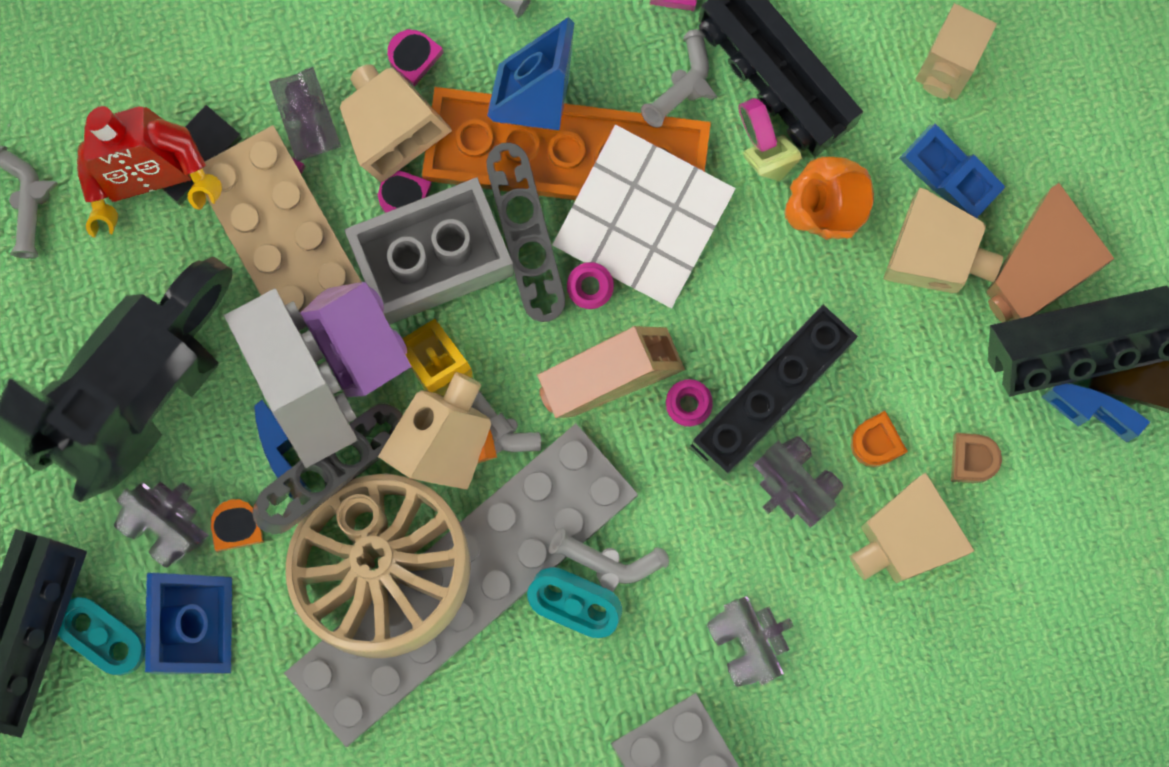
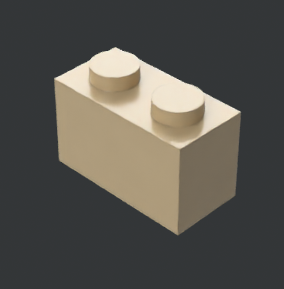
(955, 52)

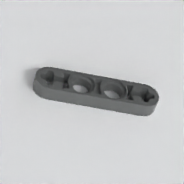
(530, 231)
(330, 468)

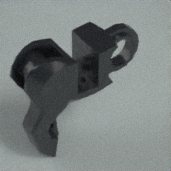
(104, 404)

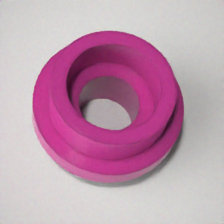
(585, 300)
(696, 390)

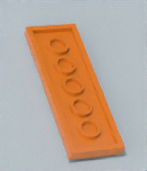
(557, 157)

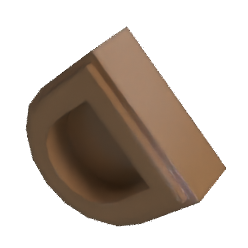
(974, 458)

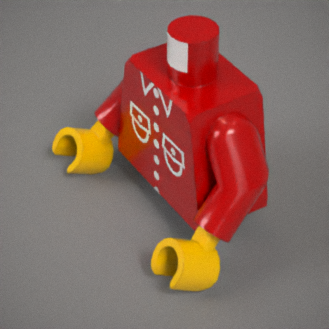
(137, 155)

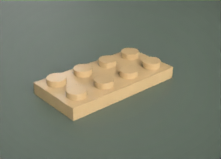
(277, 221)

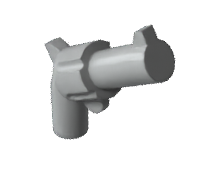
(504, 429)

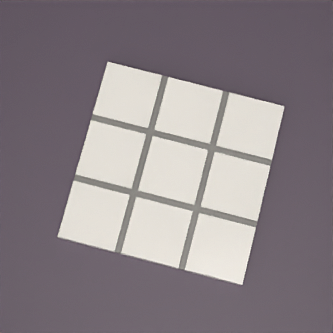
(644, 216)

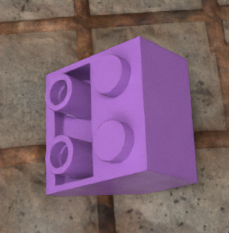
(356, 338)

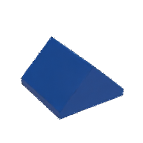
(534, 81)
(188, 624)

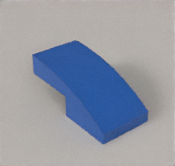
(952, 173)
(1082, 403)
(273, 441)

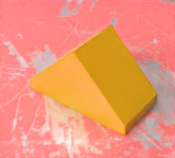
(434, 357)

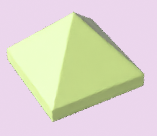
(776, 161)

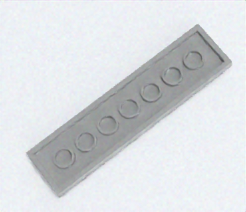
(508, 545)

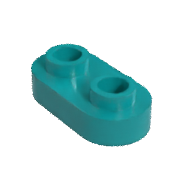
(574, 604)
(101, 637)

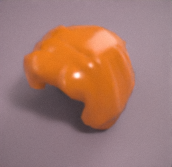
(830, 198)

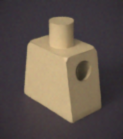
(388, 121)
(940, 247)
(440, 436)
(911, 535)

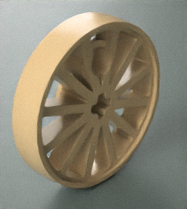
(395, 564)

